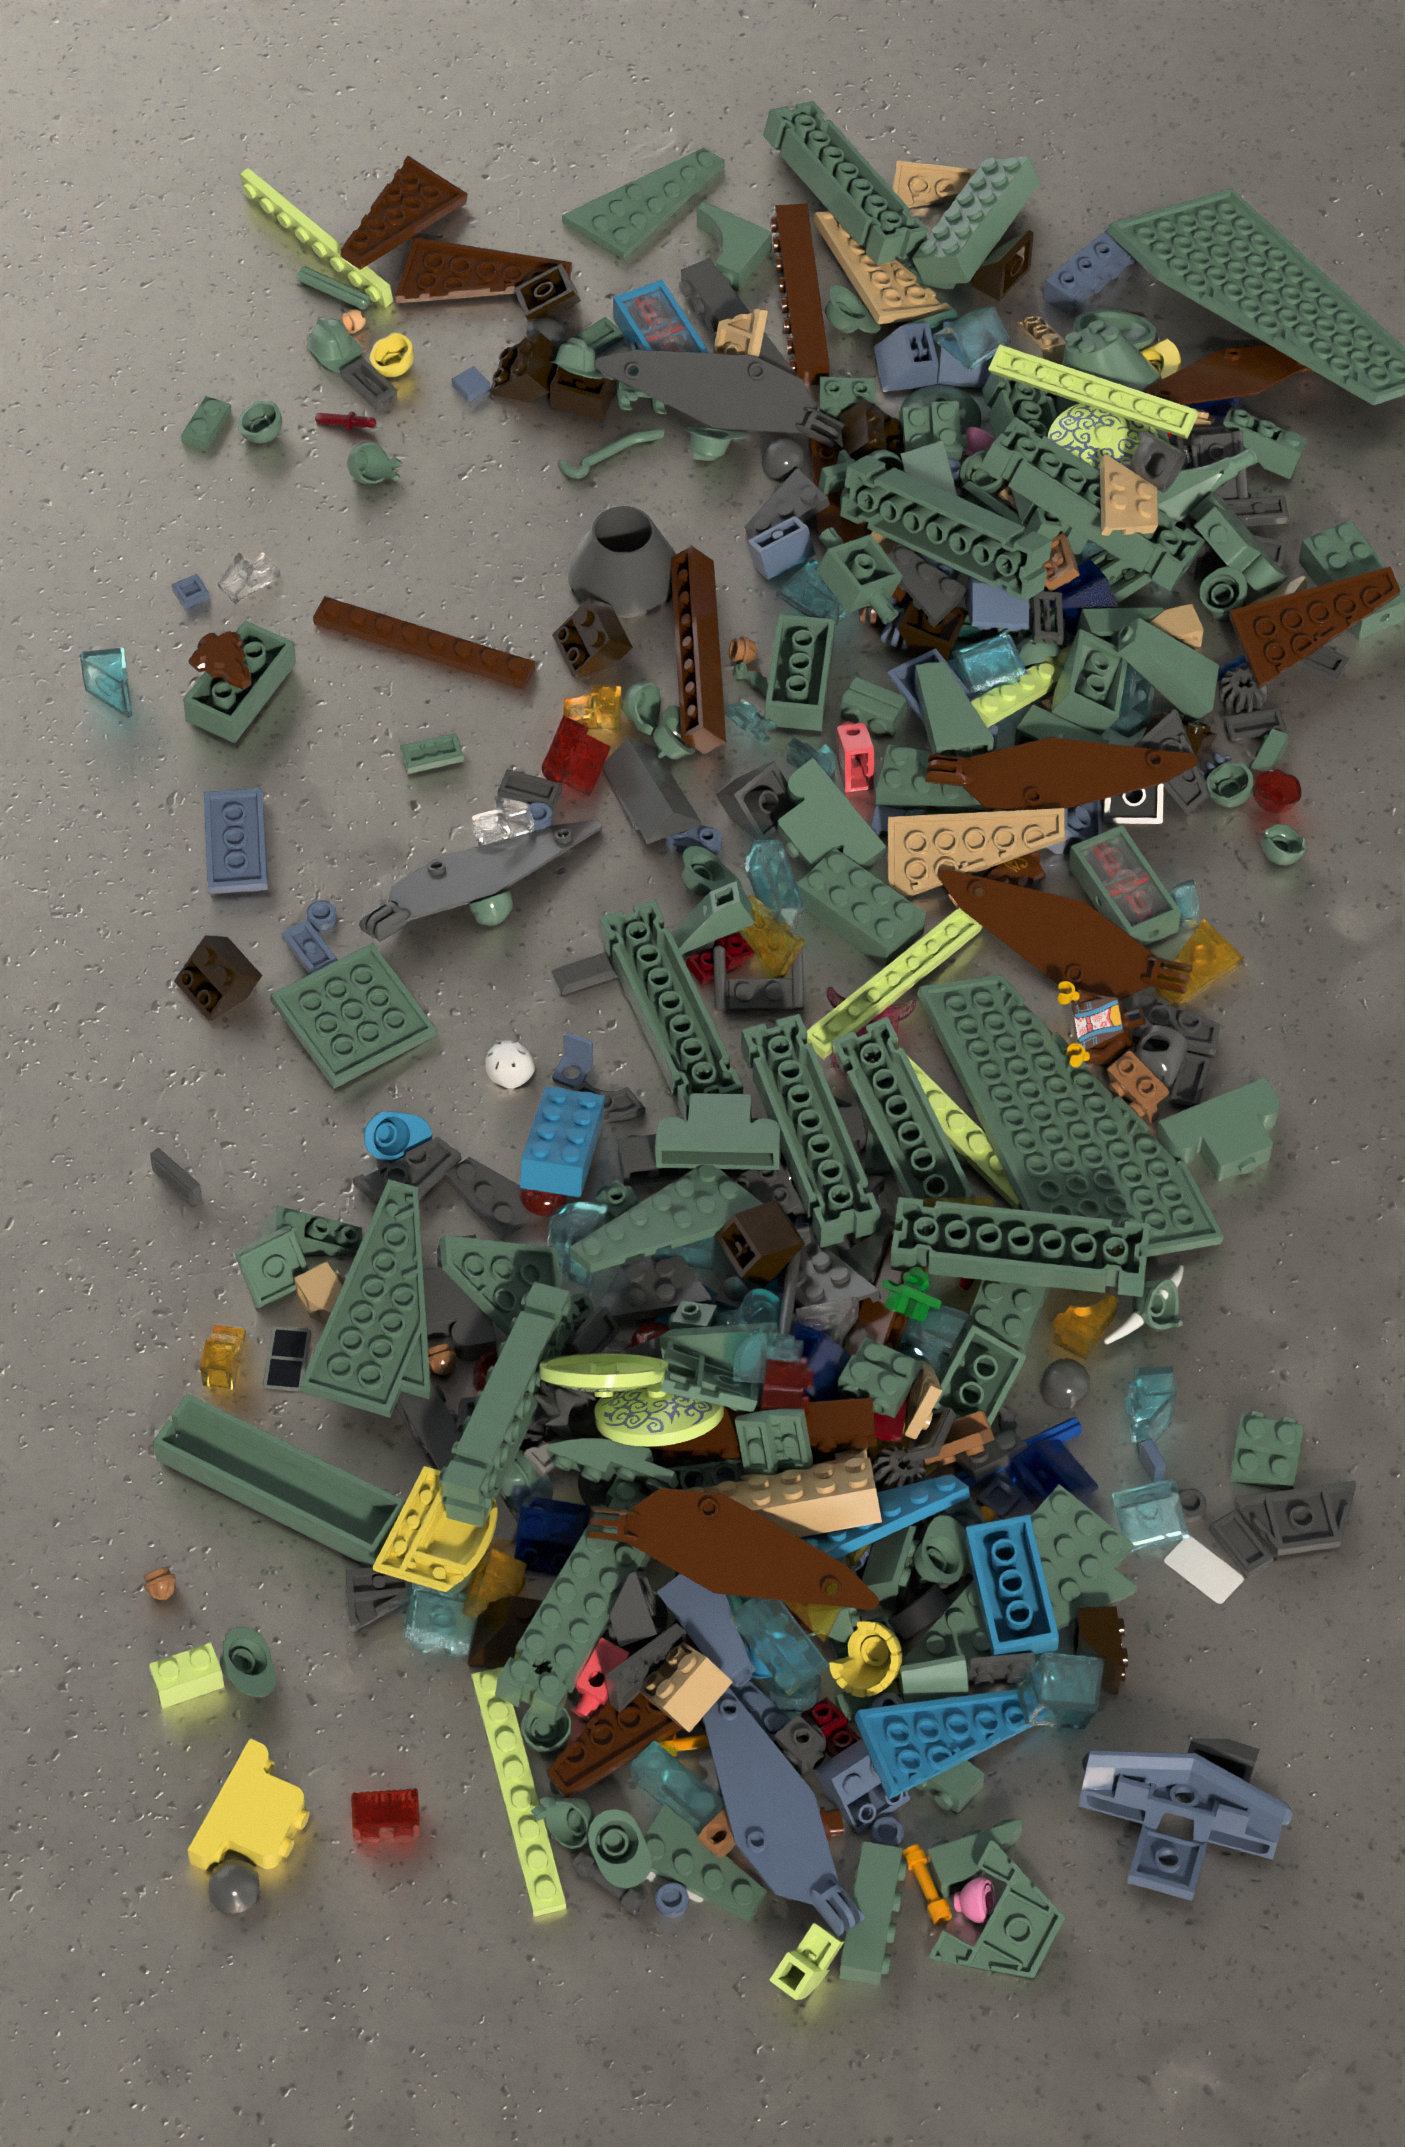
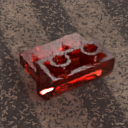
(574, 757)

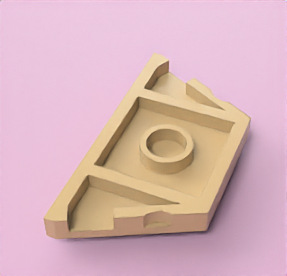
(741, 334)
(1126, 500)

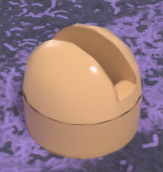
(353, 321)

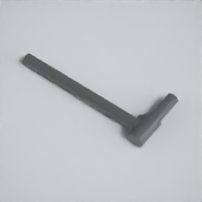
(791, 1283)

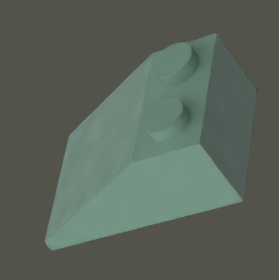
(1091, 684)

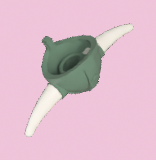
(1156, 1308)

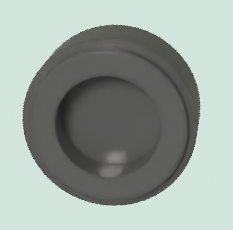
(1192, 1504)

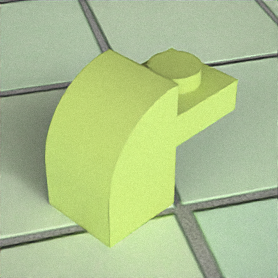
(807, 1965)

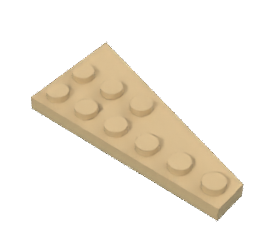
(885, 288)
(964, 843)

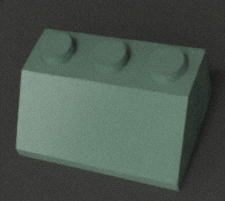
(978, 1374)

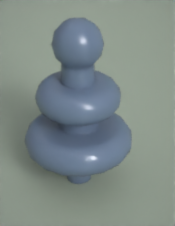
(1218, 760)

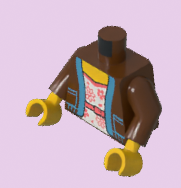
(1100, 1025)

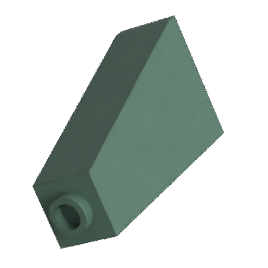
(1171, 667)
(948, 714)
(714, 1342)

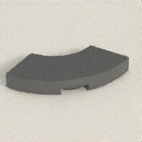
(618, 1105)

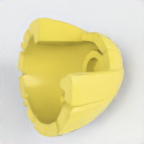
(871, 1661)

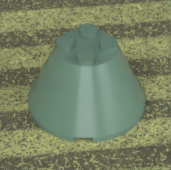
(1108, 355)

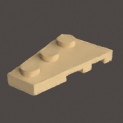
(929, 183)
(921, 1401)

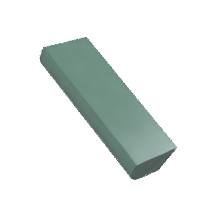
(930, 465)

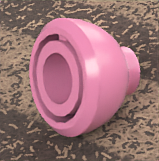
(977, 440)
(976, 1900)

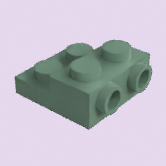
(933, 424)
(879, 1375)
(1266, 1451)

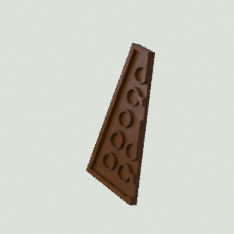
(401, 211)
(461, 271)
(1295, 625)
(611, 1742)

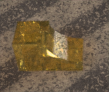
(596, 709)
(1084, 1326)
(222, 1357)
(494, 1579)

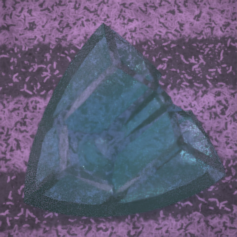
(570, 1225)
(935, 1337)

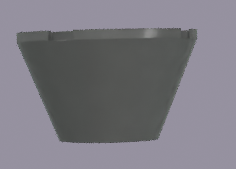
(624, 580)

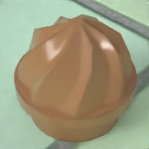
(742, 650)
(441, 1359)
(160, 1583)

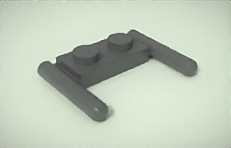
(757, 993)

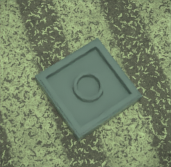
(271, 1265)

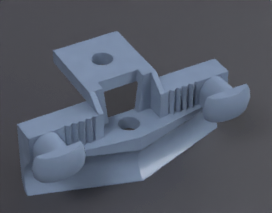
(1222, 1807)

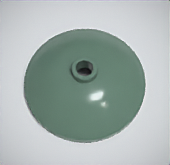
(1135, 328)
(941, 393)

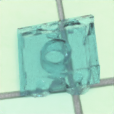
(438, 1621)

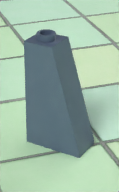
(709, 1625)

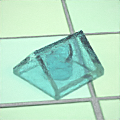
(974, 337)
(107, 678)
(1151, 1514)

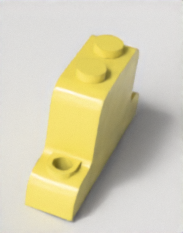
(251, 1815)

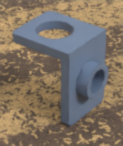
(577, 1053)

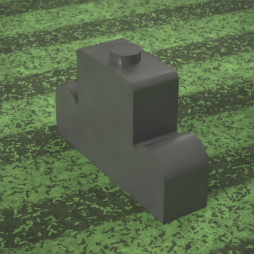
(456, 1315)

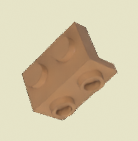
(1061, 565)
(1138, 1085)
(965, 1435)

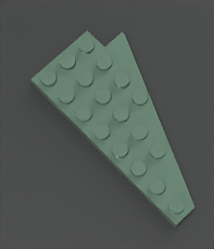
(378, 1323)
(1079, 1568)

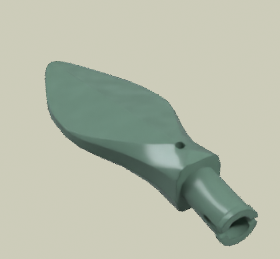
(1197, 483)

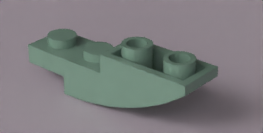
(603, 1457)

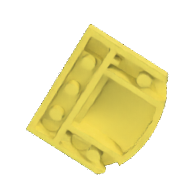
(427, 1544)

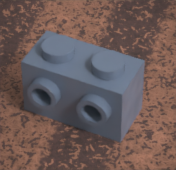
(781, 547)

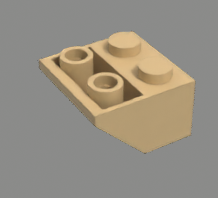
(685, 1686)

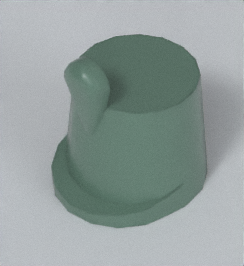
(1223, 591)

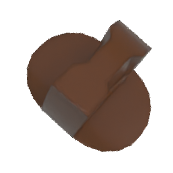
(832, 1822)

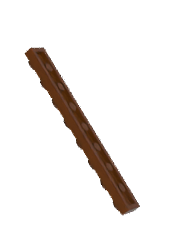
(424, 642)

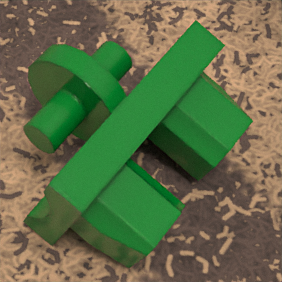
(915, 1282)

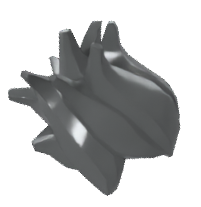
(567, 1411)

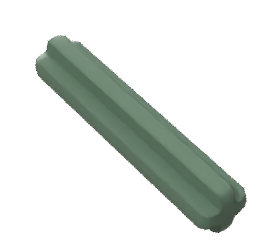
(334, 288)

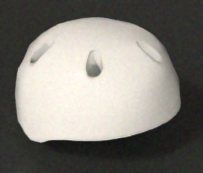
(506, 1055)

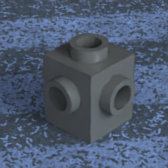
(801, 1744)

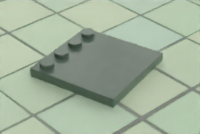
(353, 1015)

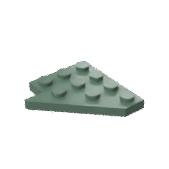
(498, 1273)

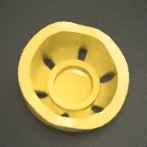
(394, 363)

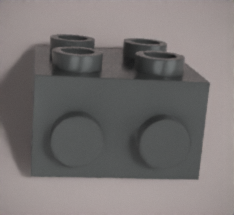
(771, 1186)
(1010, 1667)

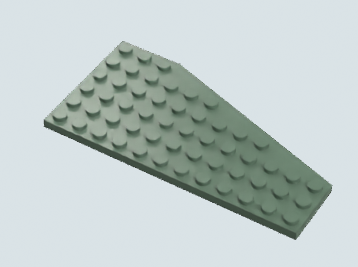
(1258, 280)
(1056, 1125)

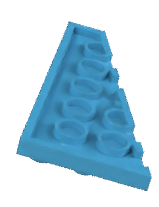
(898, 1510)
(929, 1737)

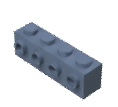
(1086, 273)

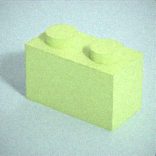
(186, 1675)

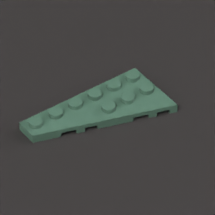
(636, 210)
(672, 1217)

